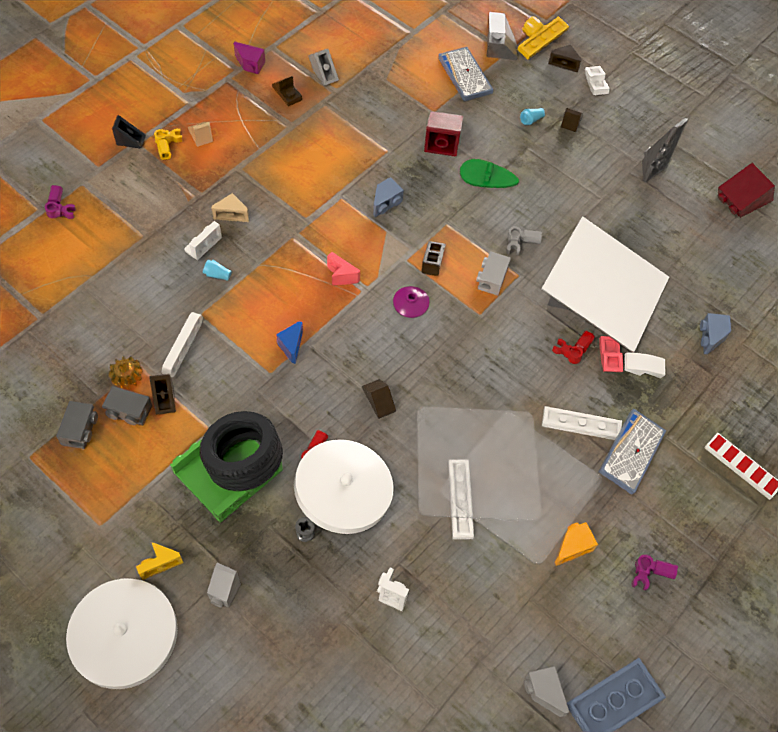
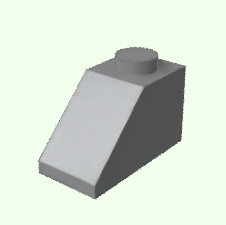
(323, 66)
(223, 586)
(547, 690)

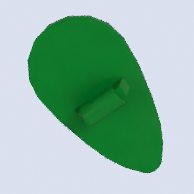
(486, 174)

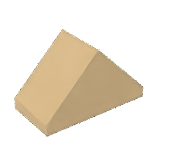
(201, 133)
(230, 209)

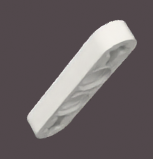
(182, 344)

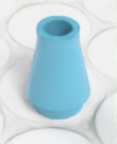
(529, 116)
(216, 270)

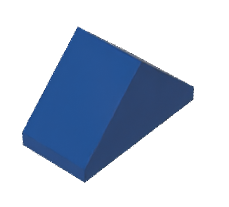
(290, 340)

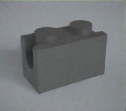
(127, 406)
(77, 425)

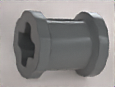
(307, 534)

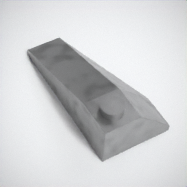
(500, 38)
(659, 155)

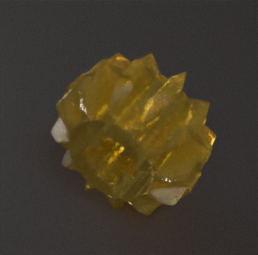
(125, 372)

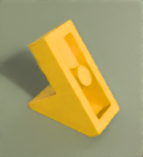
(165, 560)

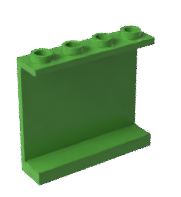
(195, 477)

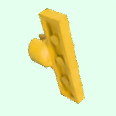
(540, 35)

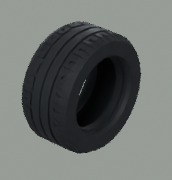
(248, 472)

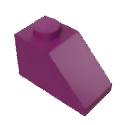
(249, 57)

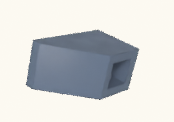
(387, 196)
(714, 330)

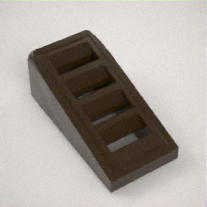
(433, 259)

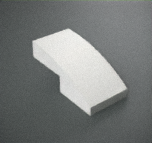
(595, 78)
(644, 363)

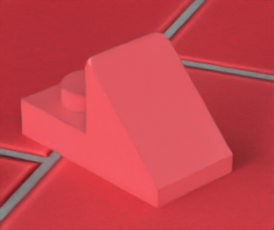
(343, 271)

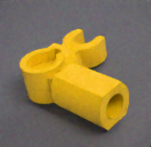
(162, 139)

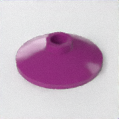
(408, 307)

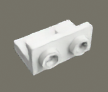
(204, 241)
(391, 592)

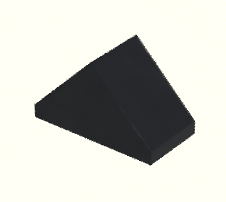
(127, 134)

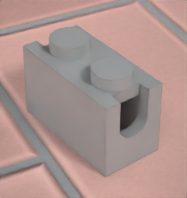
(493, 273)

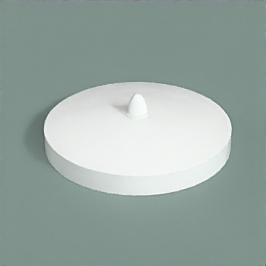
(343, 486)
(121, 633)

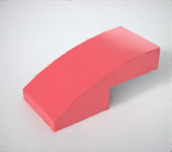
(610, 355)

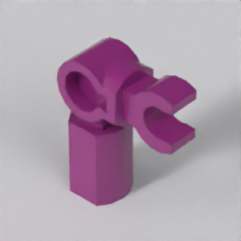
(54, 208)
(645, 564)

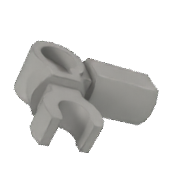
(516, 234)

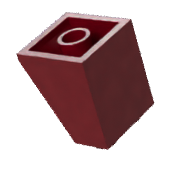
(443, 133)
(746, 191)

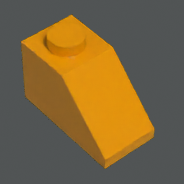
(576, 543)

